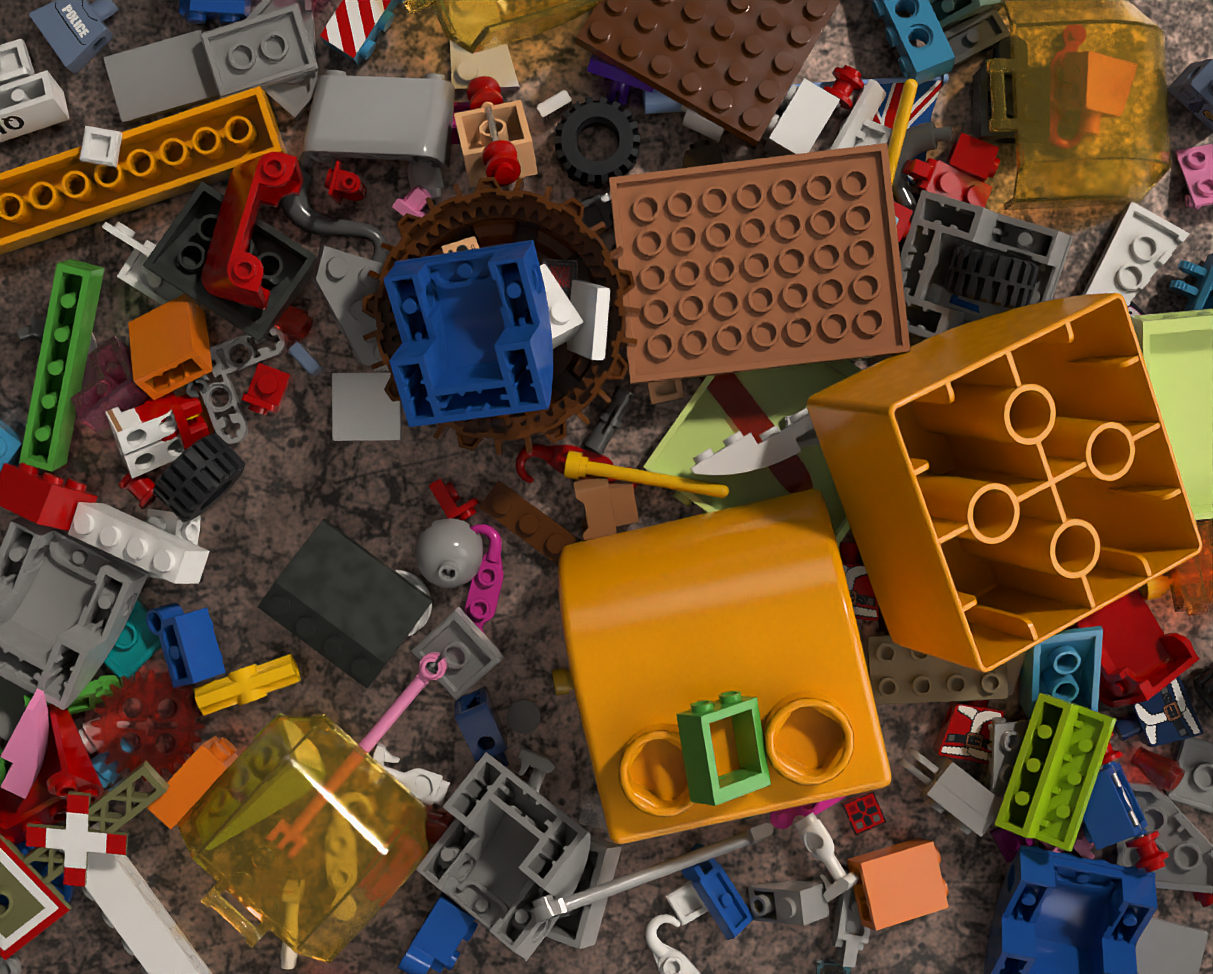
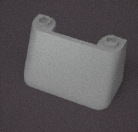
(381, 119)

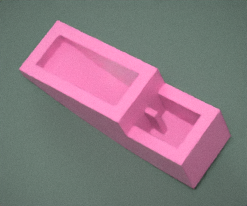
(27, 747)

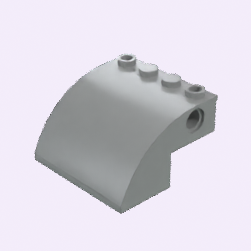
(948, 223)
(60, 609)
(506, 854)

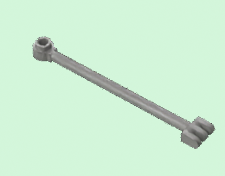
(546, 908)

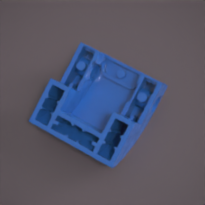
(471, 334)
(1068, 915)

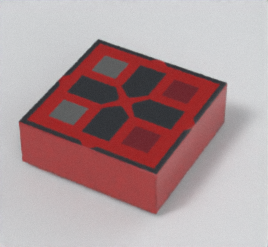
(863, 812)

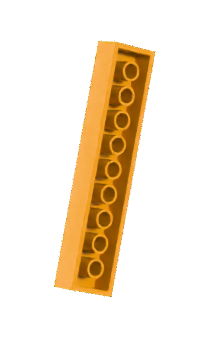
(152, 166)

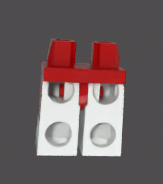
(156, 431)

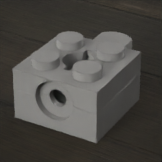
(951, 788)

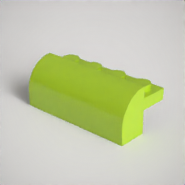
(1055, 771)

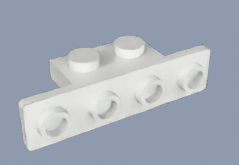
(858, 127)
(135, 273)

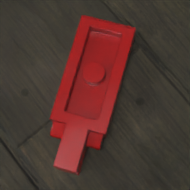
(948, 181)

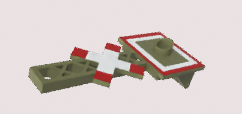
(32, 897)

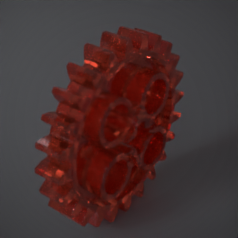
(149, 694)

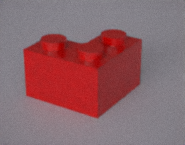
(41, 497)

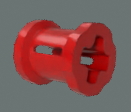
(140, 487)

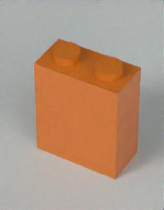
(169, 346)
(193, 780)
(898, 883)

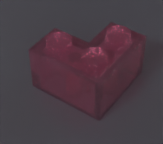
(110, 389)

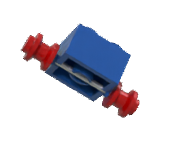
(1116, 815)

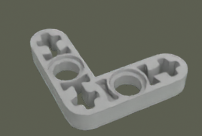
(226, 366)

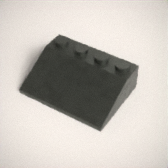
(184, 248)
(345, 603)

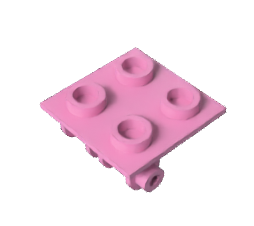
(1197, 171)

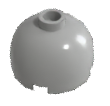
(449, 553)

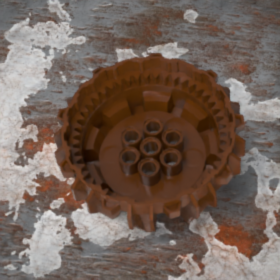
(557, 233)

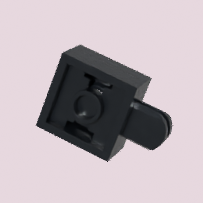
(982, 100)

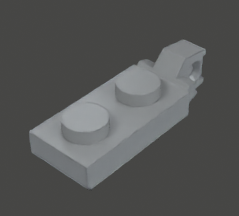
(847, 931)

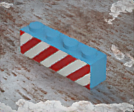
(357, 25)

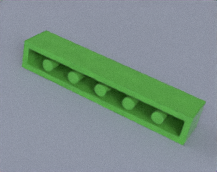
(61, 364)

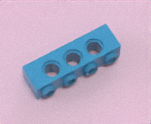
(918, 63)

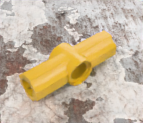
(247, 684)

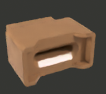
(606, 505)

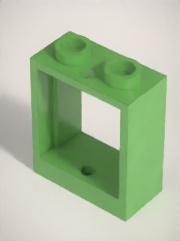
(698, 751)

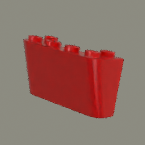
(64, 770)

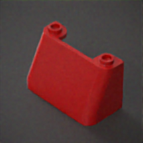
(228, 267)
(1136, 652)

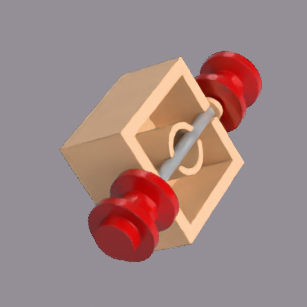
(494, 135)

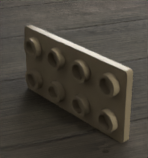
(910, 676)

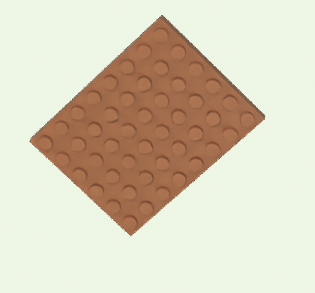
(761, 264)

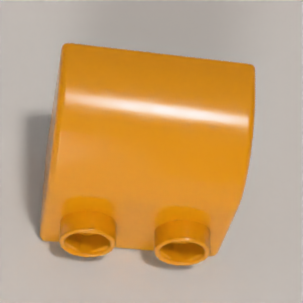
(1007, 478)
(709, 609)

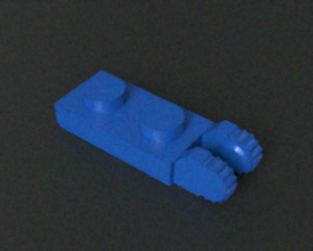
(719, 896)

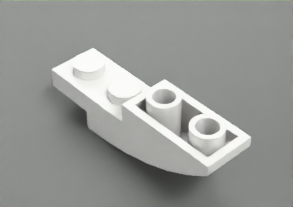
(745, 455)

